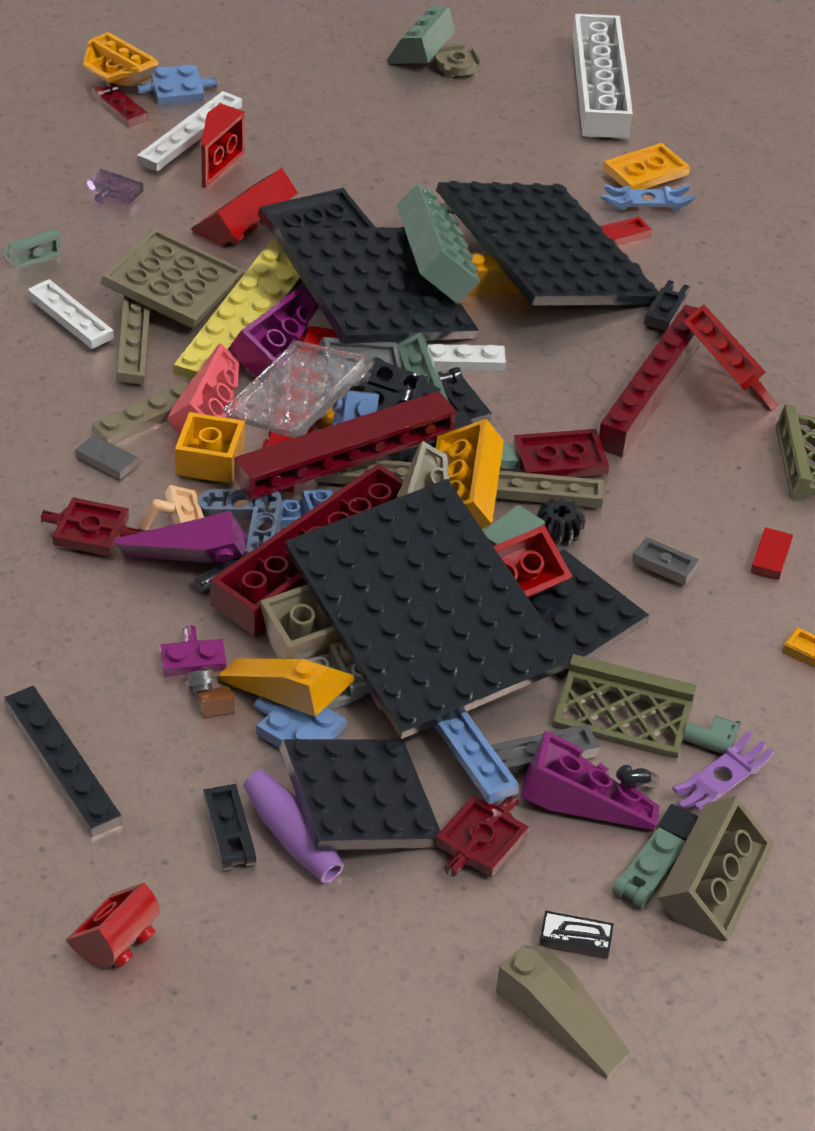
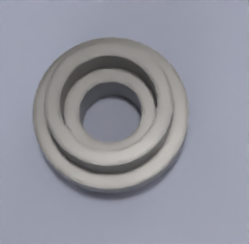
(201, 679)

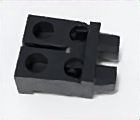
(396, 384)

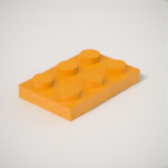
(646, 167)

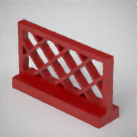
(728, 352)

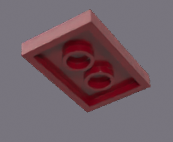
(562, 453)

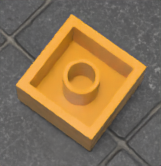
(209, 447)

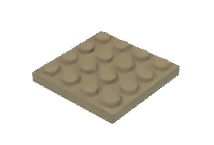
(172, 277)

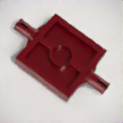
(89, 526)
(481, 836)

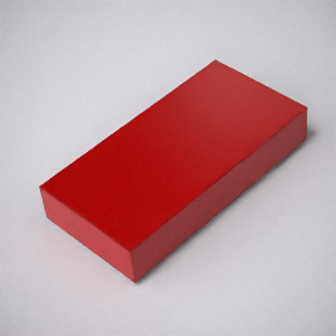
(627, 230)
(771, 553)

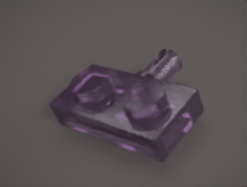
(115, 186)

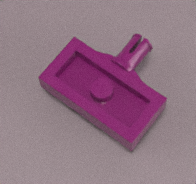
(192, 655)

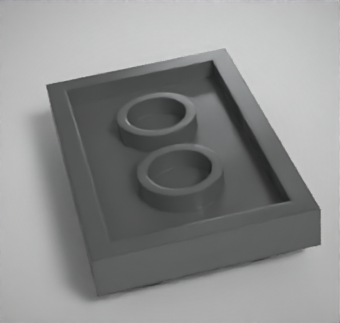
(383, 351)

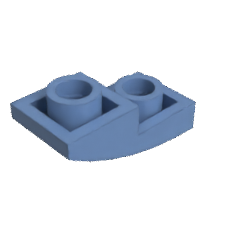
(296, 508)

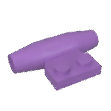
(285, 819)

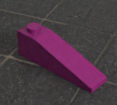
(199, 540)

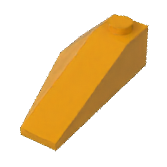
(289, 682)

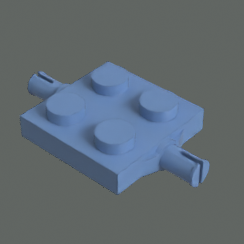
(177, 85)
(290, 723)

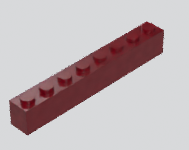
(649, 386)
(343, 445)

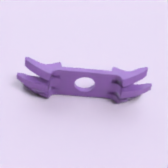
(736, 765)

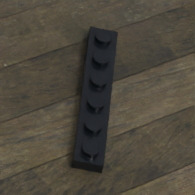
(63, 761)

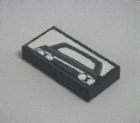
(576, 934)

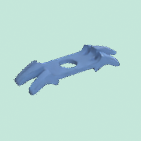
(663, 197)

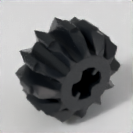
(562, 520)

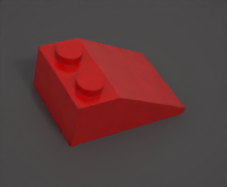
(221, 141)

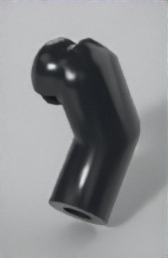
(637, 778)

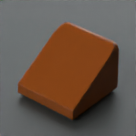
(216, 701)

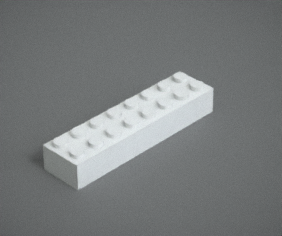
(602, 76)

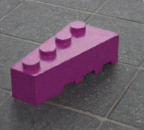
(274, 331)

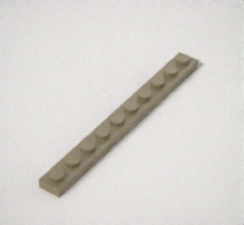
(510, 484)

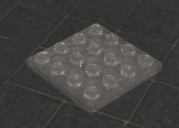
(298, 388)

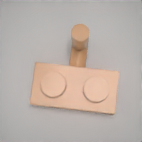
(180, 503)

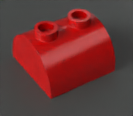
(115, 926)

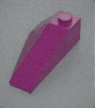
(572, 785)

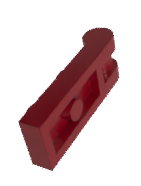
(119, 105)

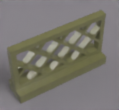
(795, 452)
(630, 686)

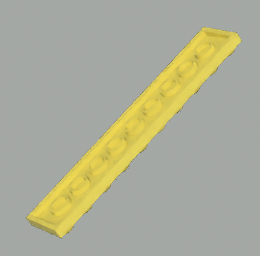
(259, 289)

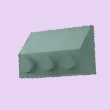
(424, 37)

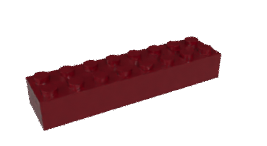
(269, 568)

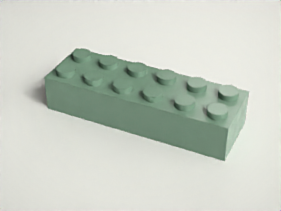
(438, 243)

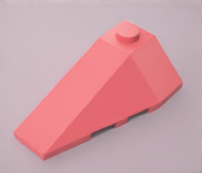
(209, 389)

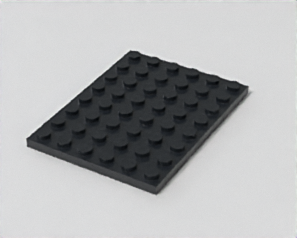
(547, 244)
(426, 607)

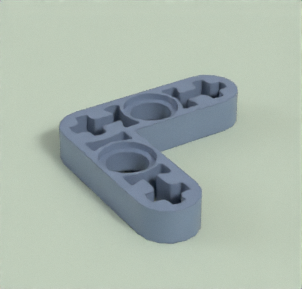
(252, 510)

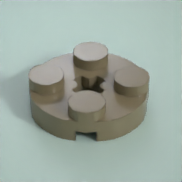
(457, 61)

